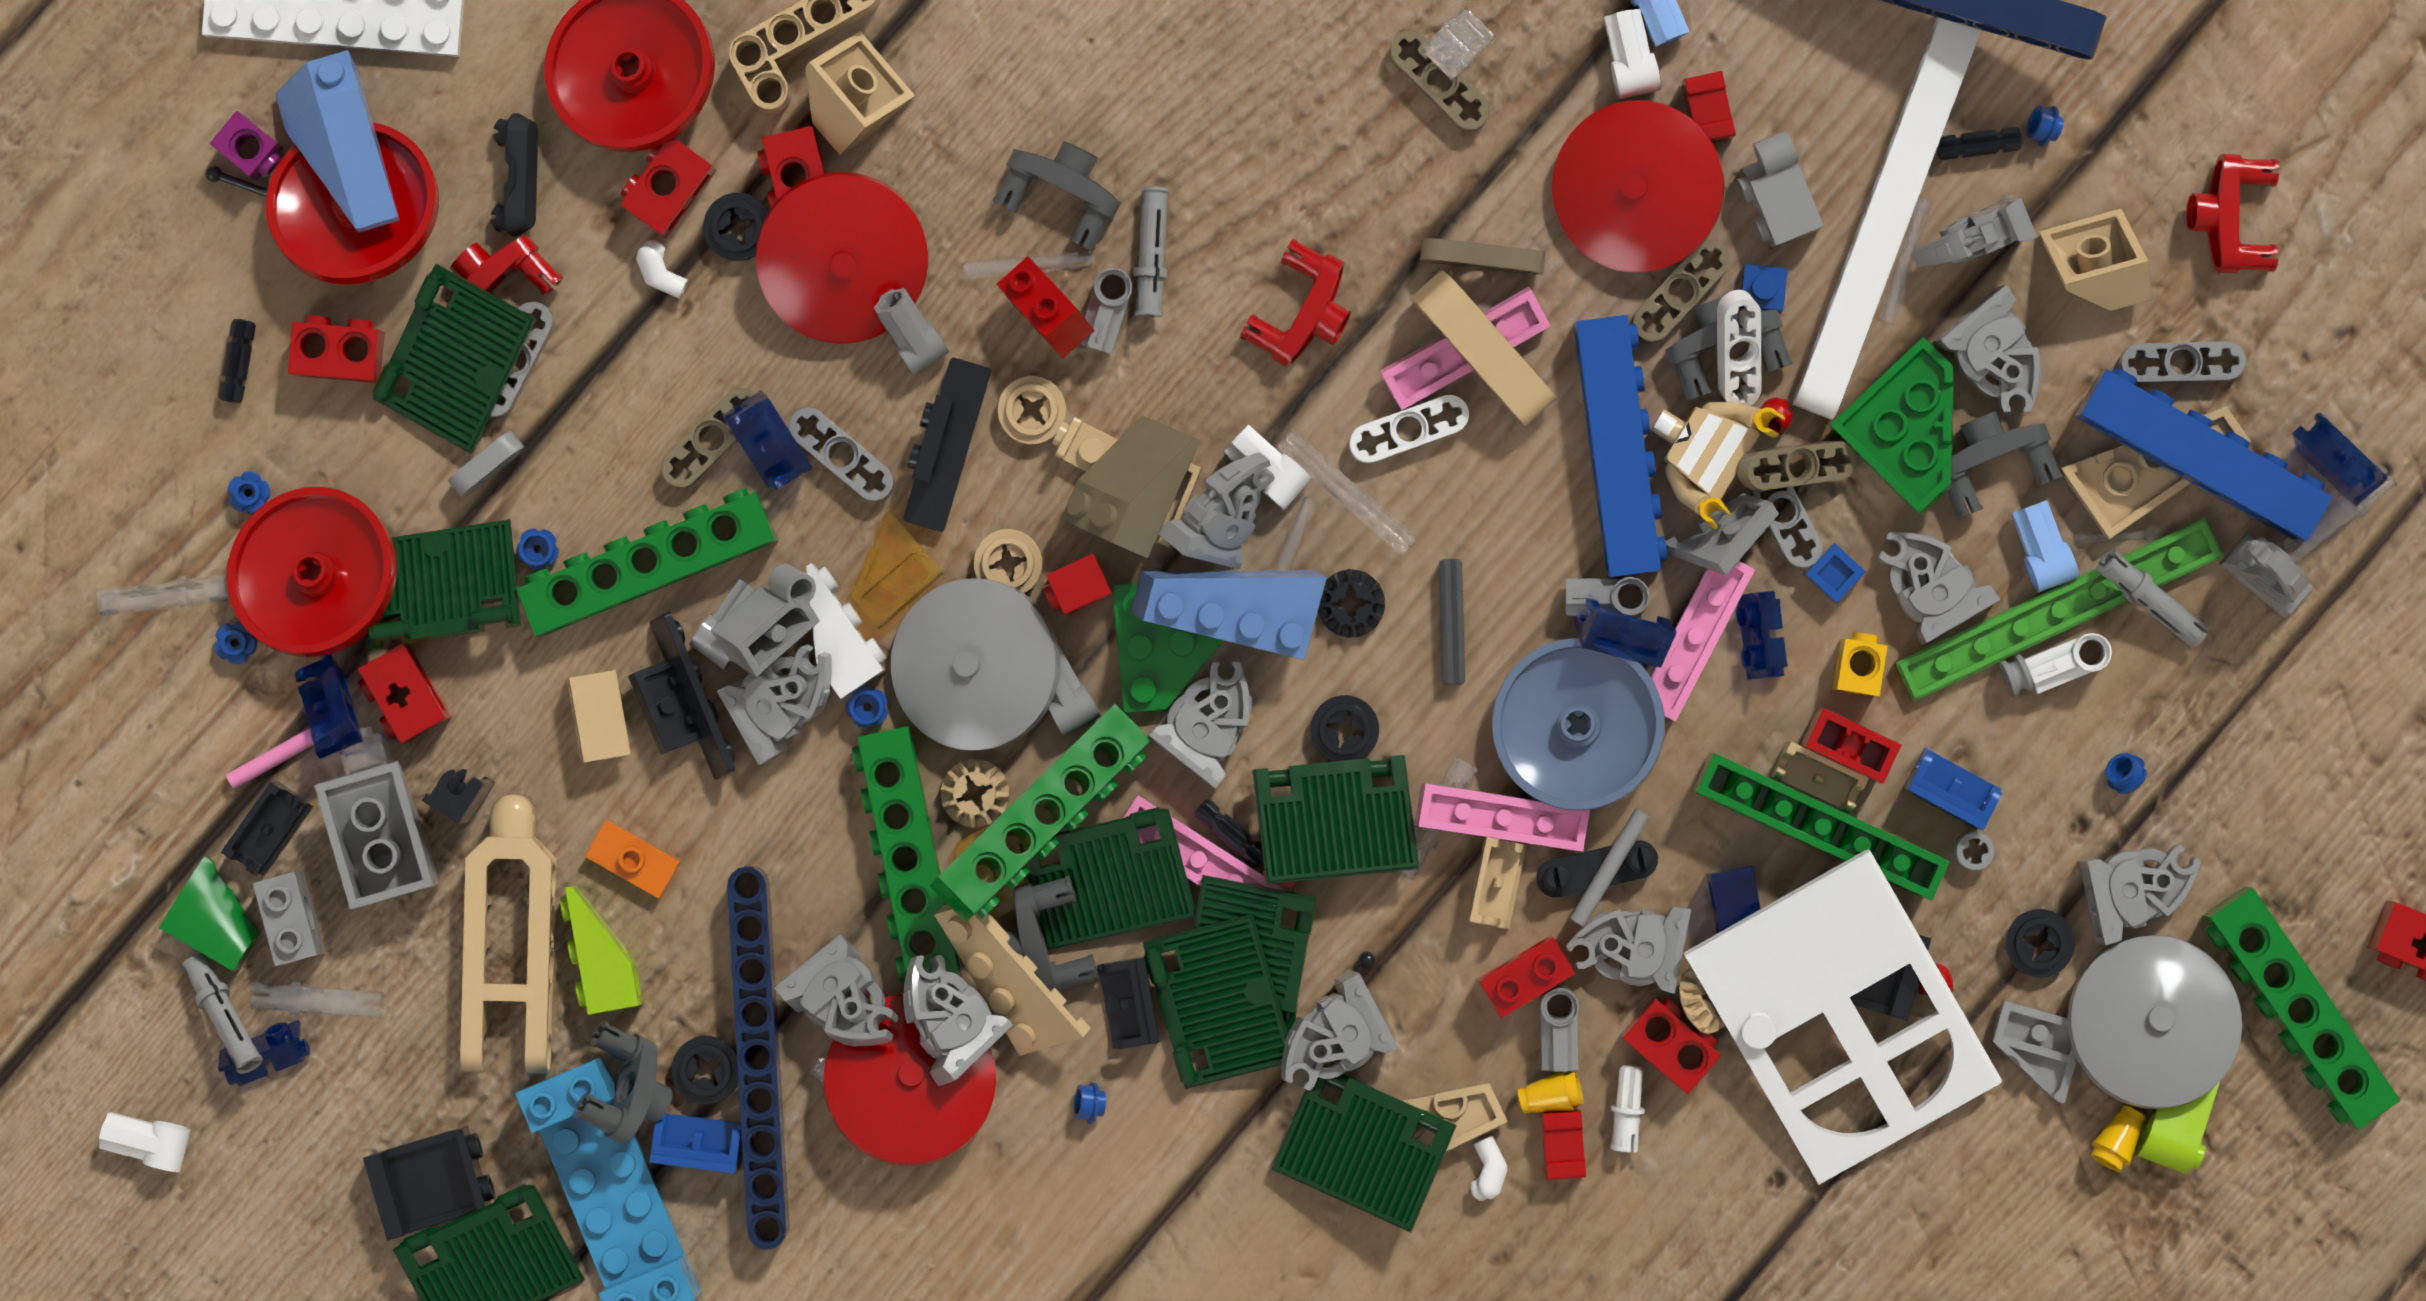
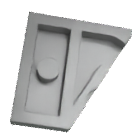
(1725, 546)
(2037, 1045)

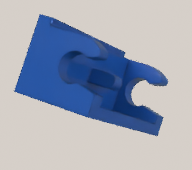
(1953, 789)
(697, 1143)

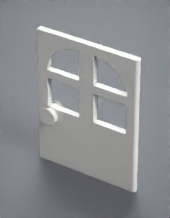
(1809, 959)

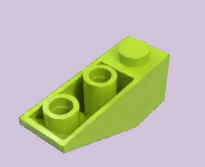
(605, 965)

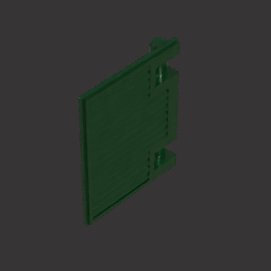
(454, 358)
(447, 580)
(1335, 820)
(1115, 880)
(1283, 947)
(1218, 1000)
(1364, 1150)
(491, 1256)

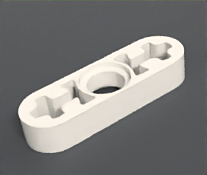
(1727, 336)
(1442, 428)

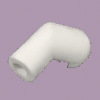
(654, 271)
(1493, 1172)

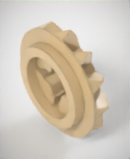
(1011, 409)
(1020, 546)
(981, 773)
(1698, 1010)

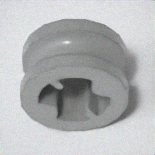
(2016, 675)
(1963, 843)

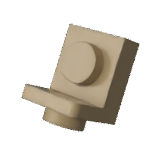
(1081, 444)

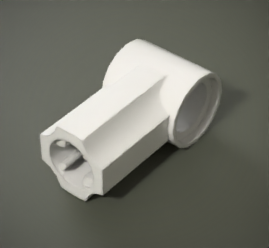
(1633, 65)
(1289, 476)
(2064, 662)
(156, 1143)

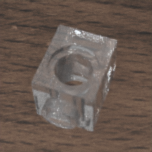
(1458, 43)
(368, 754)

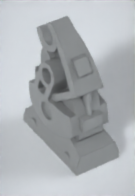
(1979, 233)
(1995, 345)
(1222, 514)
(2268, 573)
(1939, 586)
(778, 703)
(1207, 730)
(2128, 894)
(1643, 943)
(835, 993)
(951, 1021)
(1339, 1029)

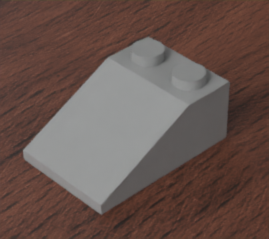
(376, 835)

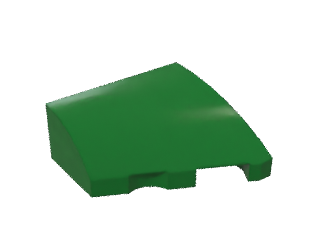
(211, 918)

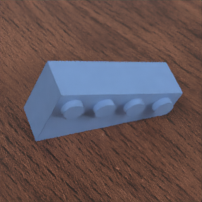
(1243, 607)

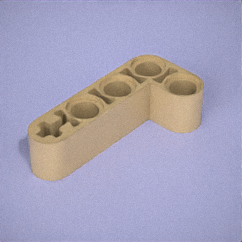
(774, 53)
(1483, 347)

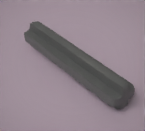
(1452, 621)

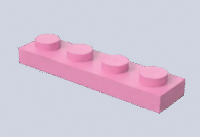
(1440, 362)
(1698, 635)
(1500, 817)
(1200, 854)

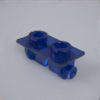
(1760, 654)
(278, 1043)

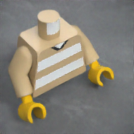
(1708, 451)

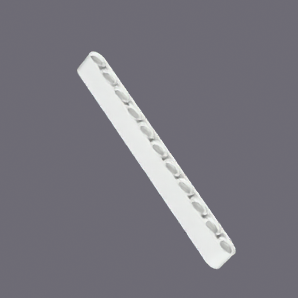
(1885, 218)

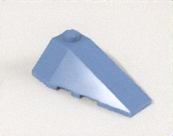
(334, 131)

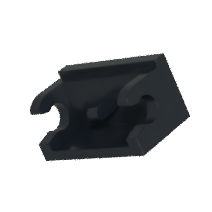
(456, 798)
(267, 828)
(1129, 1003)

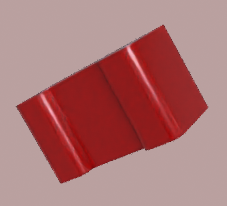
(1709, 105)
(1563, 1145)

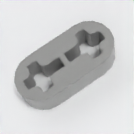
(486, 464)

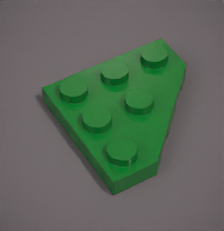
(1906, 426)
(1154, 658)

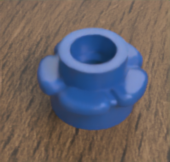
(2044, 125)
(259, 496)
(529, 540)
(224, 648)
(865, 695)
(2125, 773)
(1089, 1102)

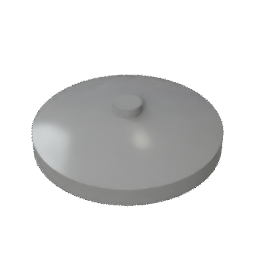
(975, 664)
(2154, 1022)

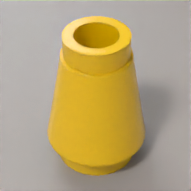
(1552, 1094)
(2118, 1139)

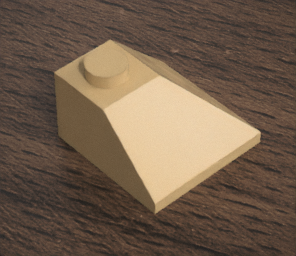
(853, 92)
(2100, 260)

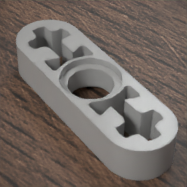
(537, 335)
(2213, 372)
(859, 483)
(1788, 543)

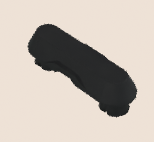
(520, 190)
(1575, 872)

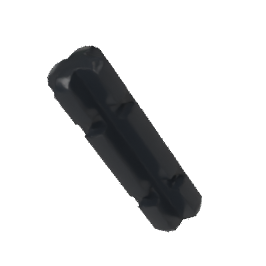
(1979, 143)
(236, 361)
(1229, 832)

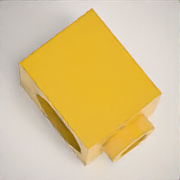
(1845, 679)

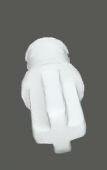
(1627, 1109)

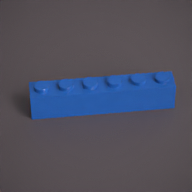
(1617, 446)
(2203, 455)

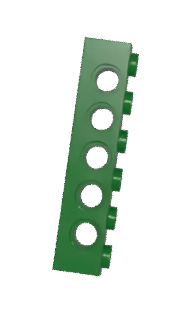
(549, 615)
(899, 748)
(1818, 824)
(959, 882)
(2372, 1091)

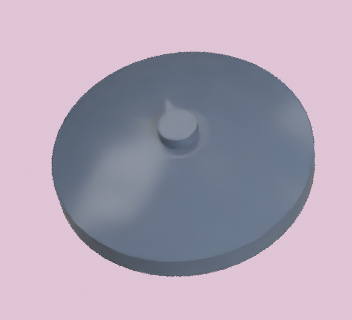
(1578, 726)

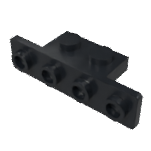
(945, 444)
(676, 702)

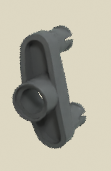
(1069, 172)
(1686, 352)
(1987, 441)
(1029, 940)
(637, 1090)

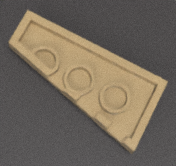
(2125, 485)
(1010, 984)
(1470, 1108)

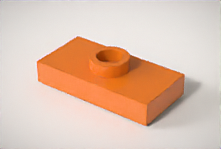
(632, 859)

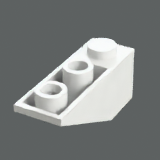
(852, 657)

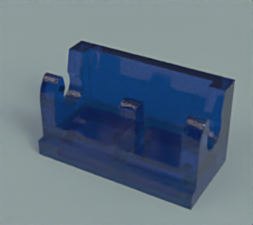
(767, 441)
(2338, 460)
(1624, 635)
(328, 707)
(1732, 895)

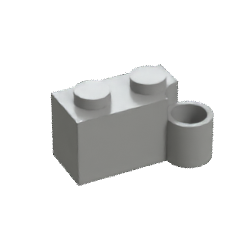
(1778, 192)
(768, 620)

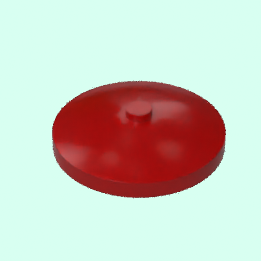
(629, 71)
(1638, 186)
(321, 238)
(835, 251)
(311, 572)
(894, 1107)

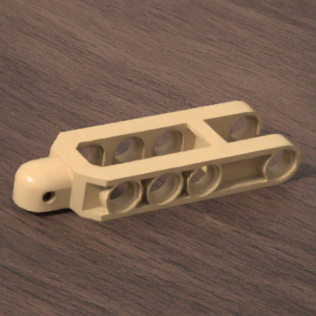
(510, 838)

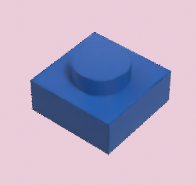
(1765, 285)
(1835, 573)

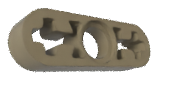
(1452, 113)
(1482, 256)
(1711, 275)
(682, 454)
(1781, 457)

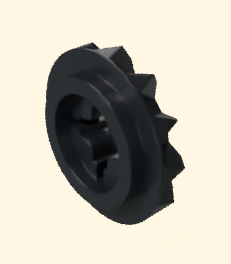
(719, 218)
(1366, 617)
(1334, 711)
(2057, 933)
(685, 1065)

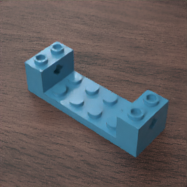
(609, 1191)

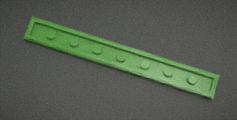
(2051, 612)

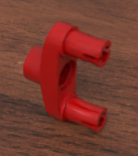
(2220, 214)
(490, 271)
(1316, 317)

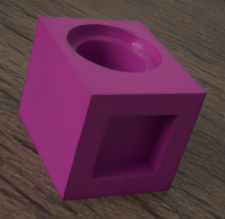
(231, 138)

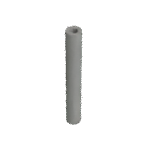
(1610, 867)

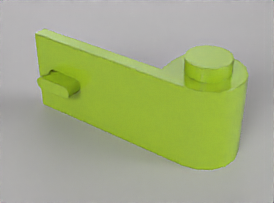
(2175, 1134)

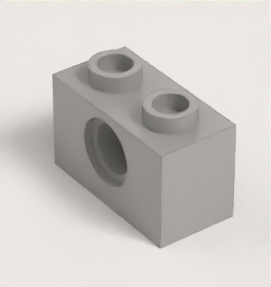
(289, 918)

